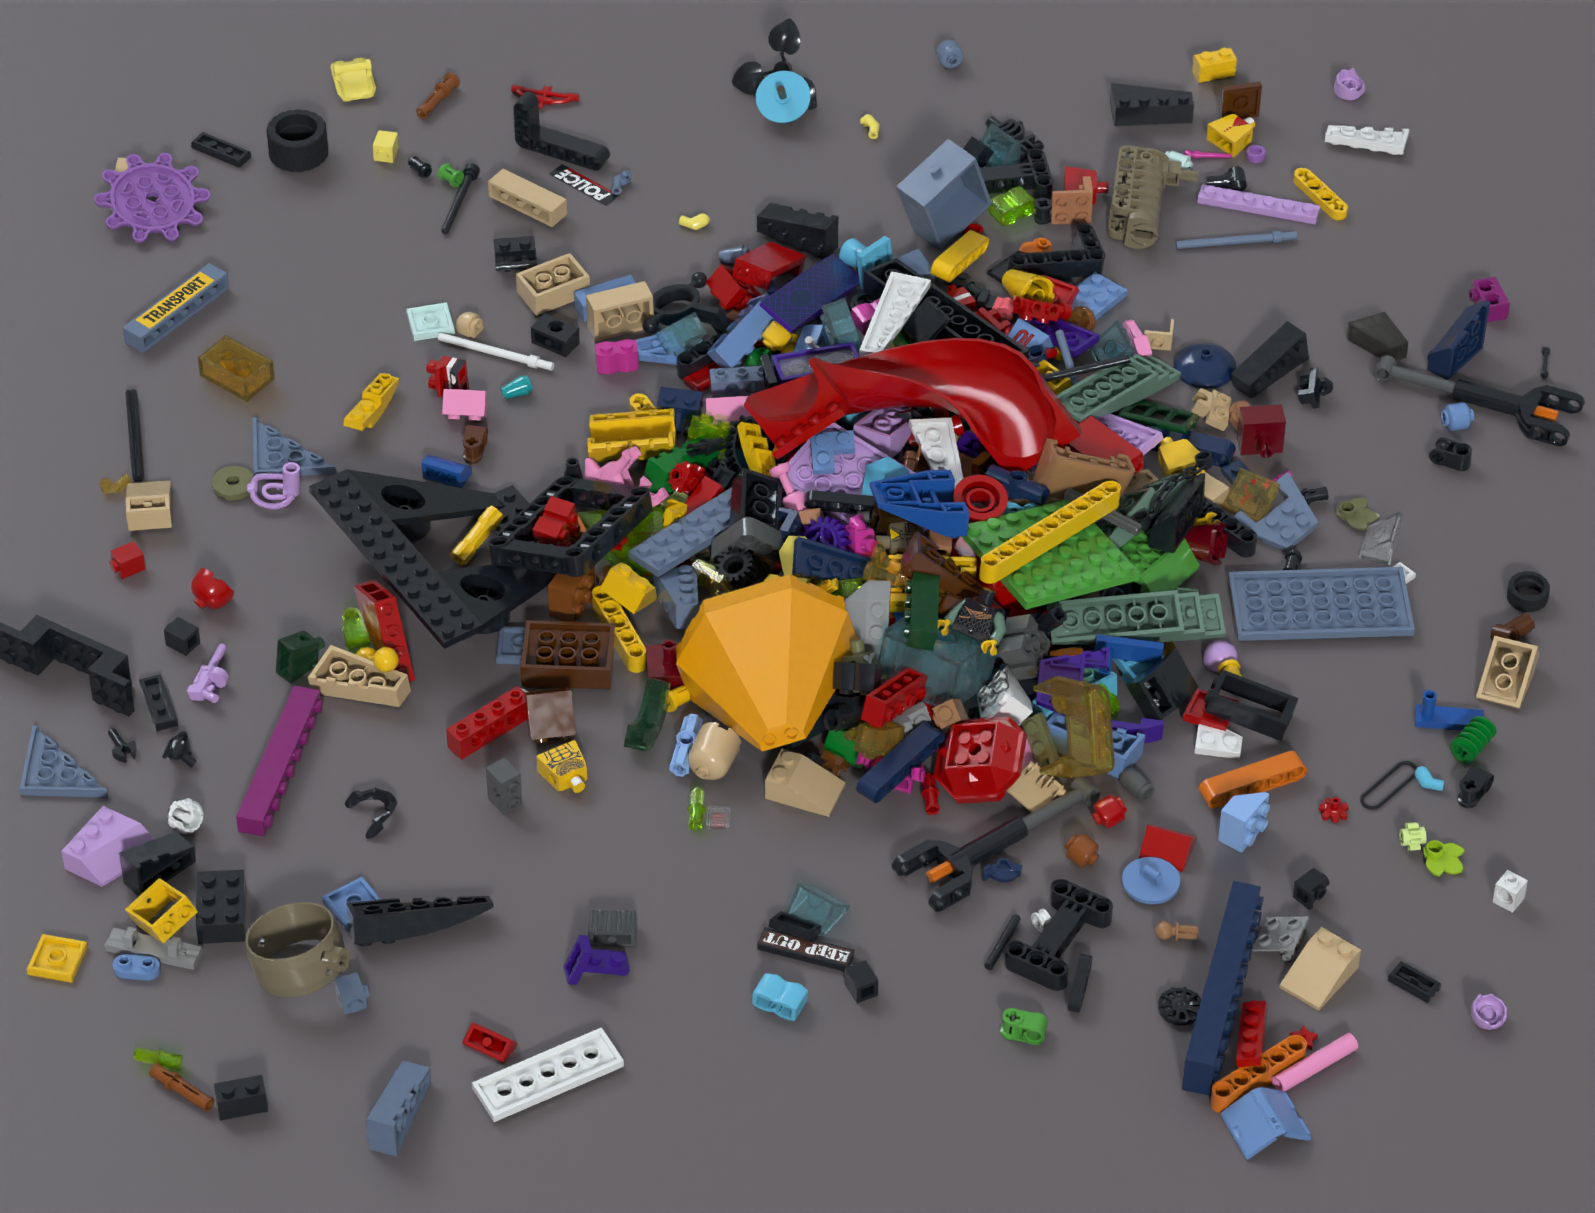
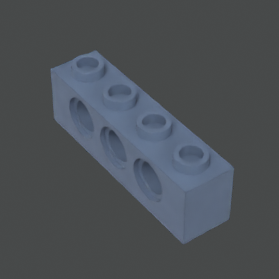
(736, 381)

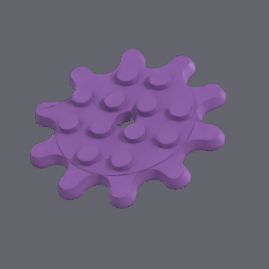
(143, 180)

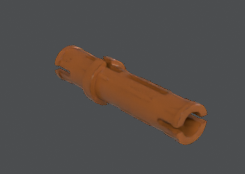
(174, 1082)

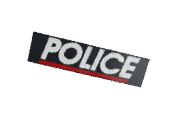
(583, 184)

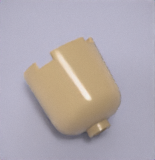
(713, 751)

